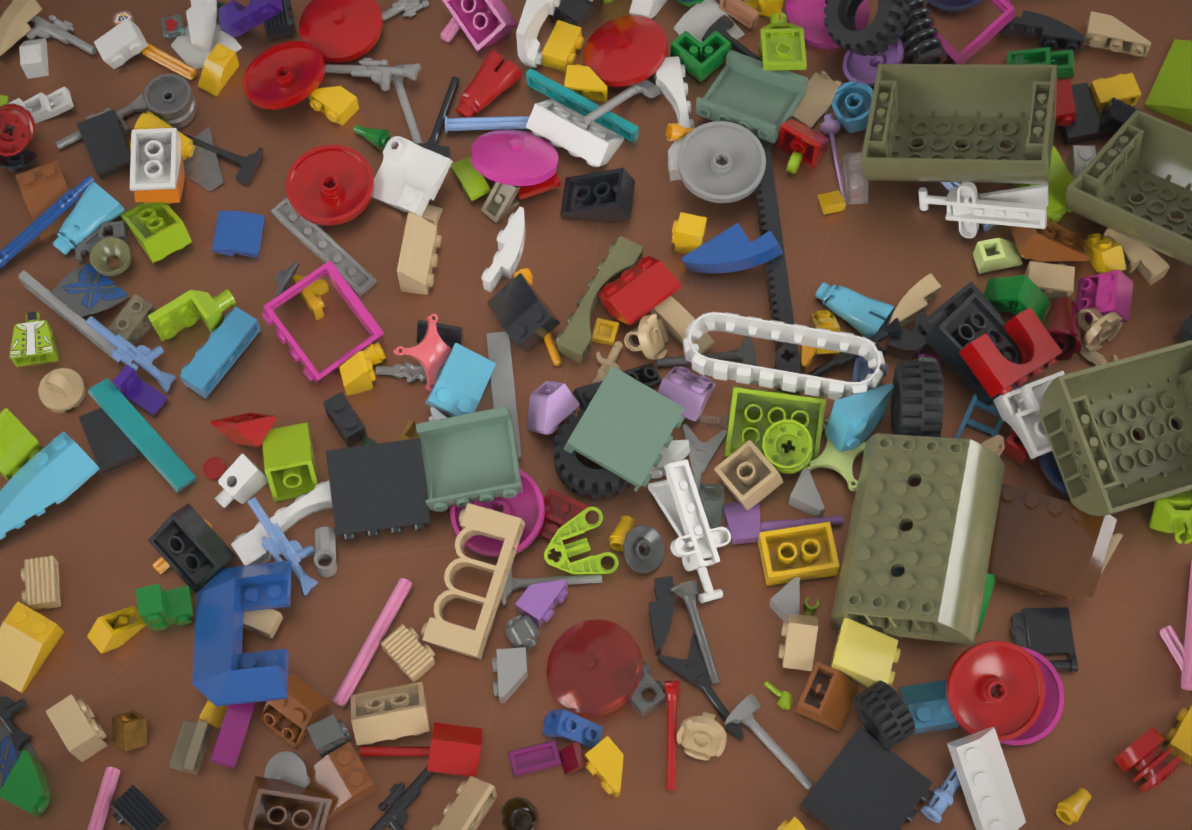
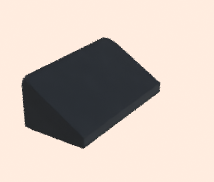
(448, 333)

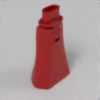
(489, 82)

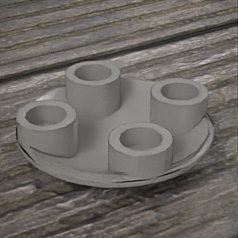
(288, 768)

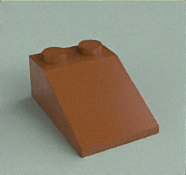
(41, 189)
(1050, 244)
(342, 778)

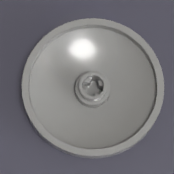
(721, 162)

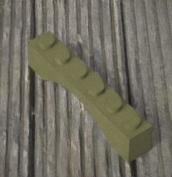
(577, 337)

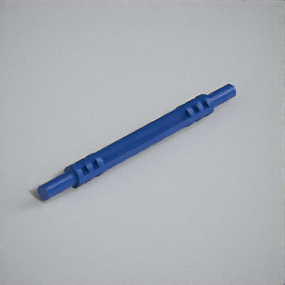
(43, 221)

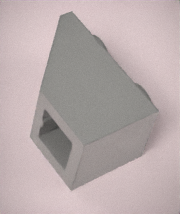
(511, 670)

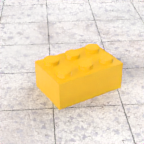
(798, 552)

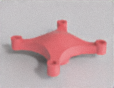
(429, 352)

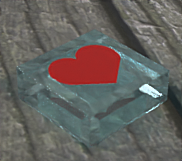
(173, 26)

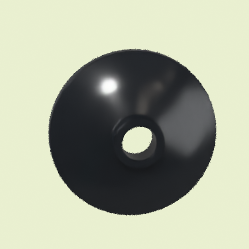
(18, 161)

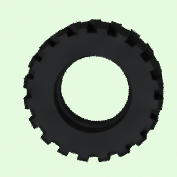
(876, 36)
(917, 399)
(578, 476)

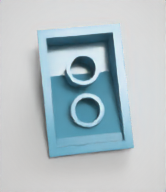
(460, 382)
(857, 416)

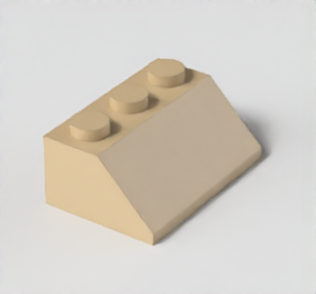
(418, 255)
(389, 713)
(469, 807)

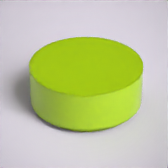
(794, 162)

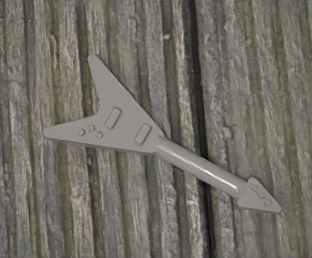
(701, 452)

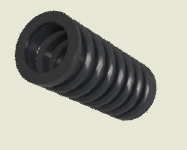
(922, 36)

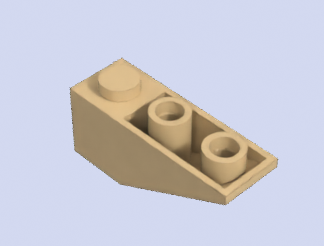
(1111, 34)

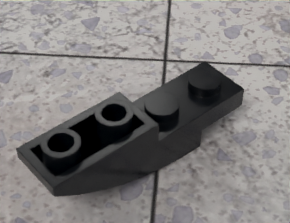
(1048, 30)
(645, 374)

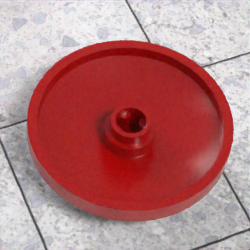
(341, 28)
(626, 50)
(283, 75)
(330, 185)
(995, 688)

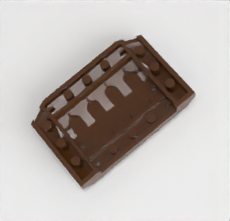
(1048, 544)

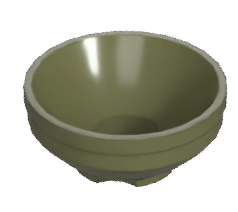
(107, 249)

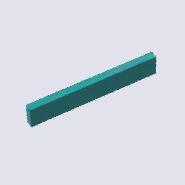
(580, 104)
(142, 435)

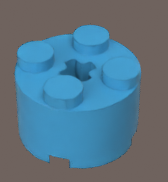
(853, 105)

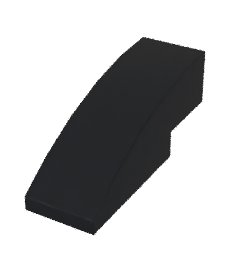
(661, 612)

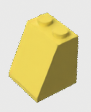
(864, 654)

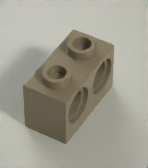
(133, 320)

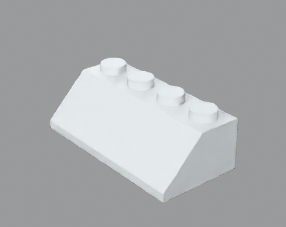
(569, 130)
(986, 781)

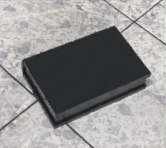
(1088, 118)
(106, 143)
(108, 442)

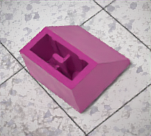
(1105, 293)

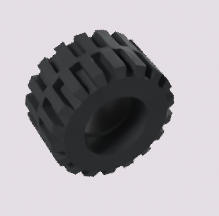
(884, 714)

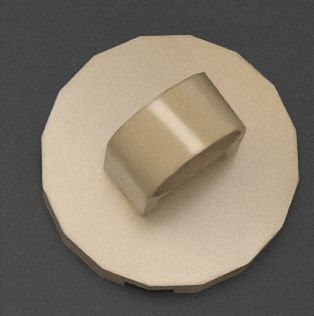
(1101, 328)
(651, 335)
(62, 390)
(702, 736)

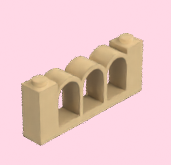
(488, 523)

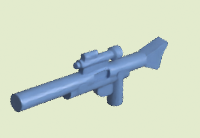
(128, 352)
(279, 544)

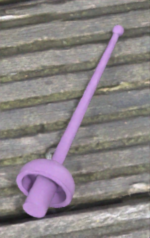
(830, 128)

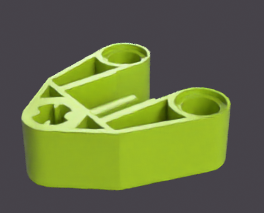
(572, 528)

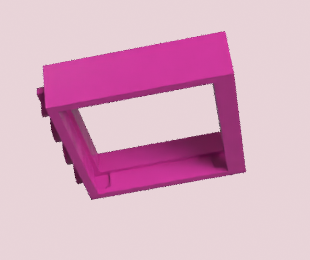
(1008, 14)
(349, 297)

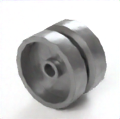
(171, 99)

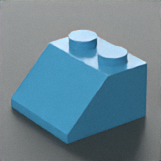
(928, 706)

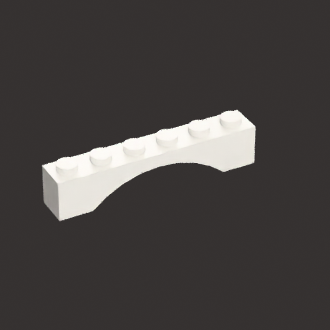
(670, 82)
(249, 546)

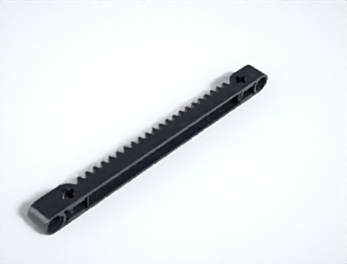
(776, 268)

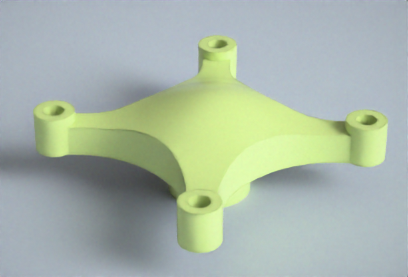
(838, 461)

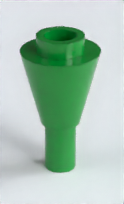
(377, 137)

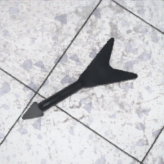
(695, 673)

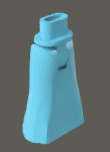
(87, 216)
(861, 312)

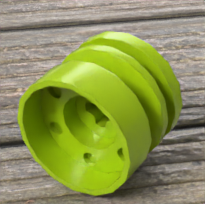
(781, 435)

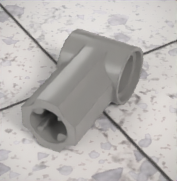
(325, 550)

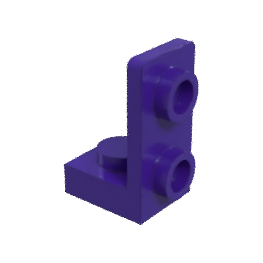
(139, 391)

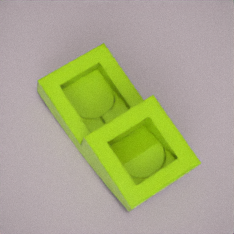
(470, 179)

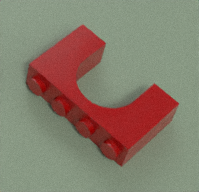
(1000, 374)

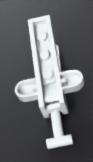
(1006, 207)
(685, 512)

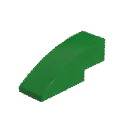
(1043, 56)

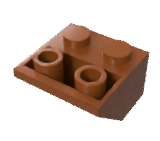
(827, 696)
(292, 715)

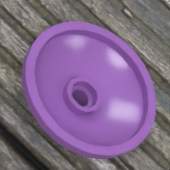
(864, 68)

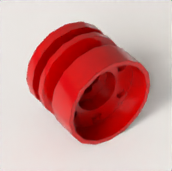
(15, 140)
(1148, 760)

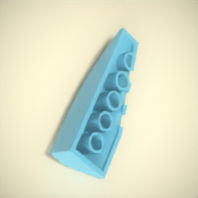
(44, 480)

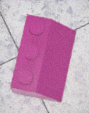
(482, 20)

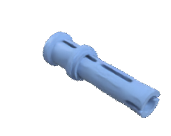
(942, 797)

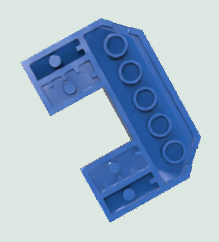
(218, 662)

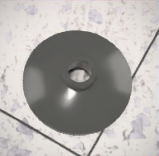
(284, 278)
(651, 549)

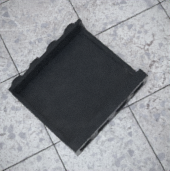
(378, 488)
(866, 788)

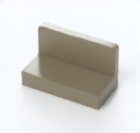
(190, 747)

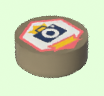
(121, 16)

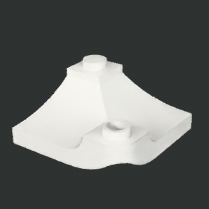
(528, 29)
(409, 176)
(1021, 412)

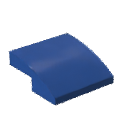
(238, 233)

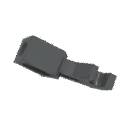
(119, 230)

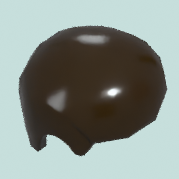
(519, 815)

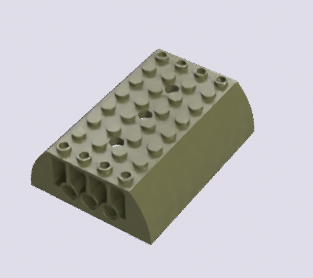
(961, 106)
(1145, 163)
(1092, 424)
(941, 554)

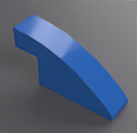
(732, 252)

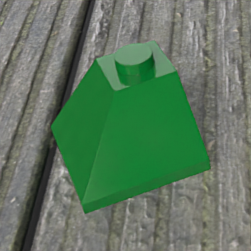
(27, 785)

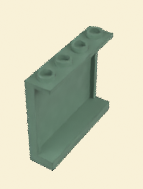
(753, 96)
(626, 427)
(470, 458)

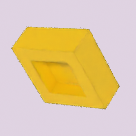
(605, 332)

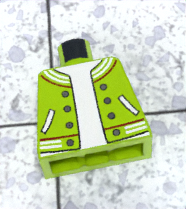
(33, 342)

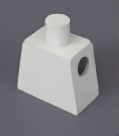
(240, 481)

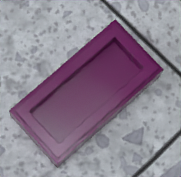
(534, 758)

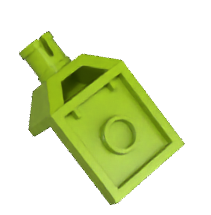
(782, 45)
(188, 309)
(1174, 516)

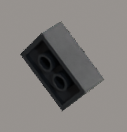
(191, 547)

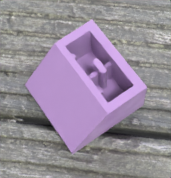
(687, 391)
(549, 407)

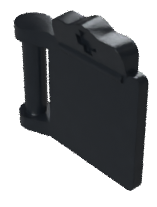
(1047, 633)

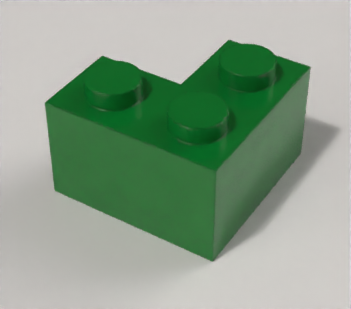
(698, 57)
(1016, 295)
(165, 608)

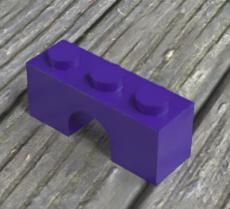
(238, 19)

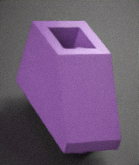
(541, 599)

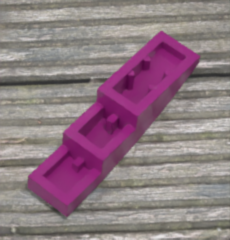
(232, 734)

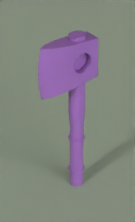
(746, 525)

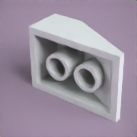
(154, 159)

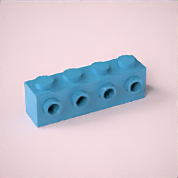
(220, 352)

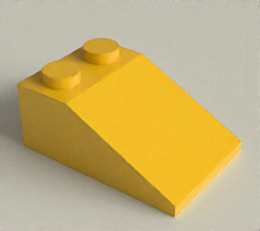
(25, 645)

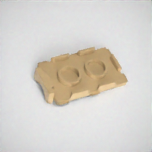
(817, 100)

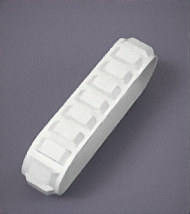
(786, 333)

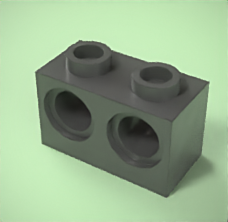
(646, 684)
(328, 735)

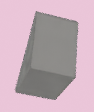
(805, 495)
(787, 600)

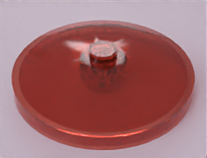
(594, 667)

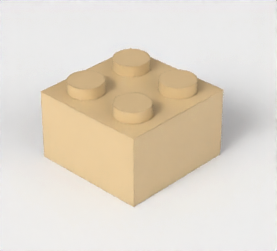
(748, 475)
(77, 728)

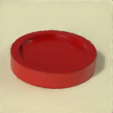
(214, 468)

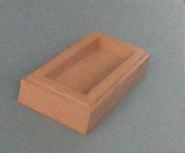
(740, 12)

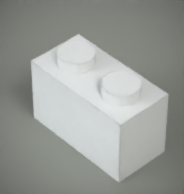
(121, 43)

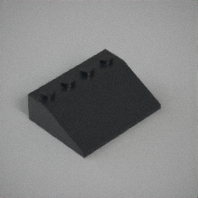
(965, 325)

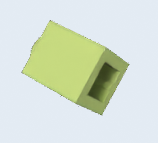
(996, 255)

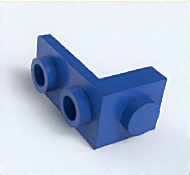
(573, 727)

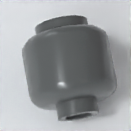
(522, 631)

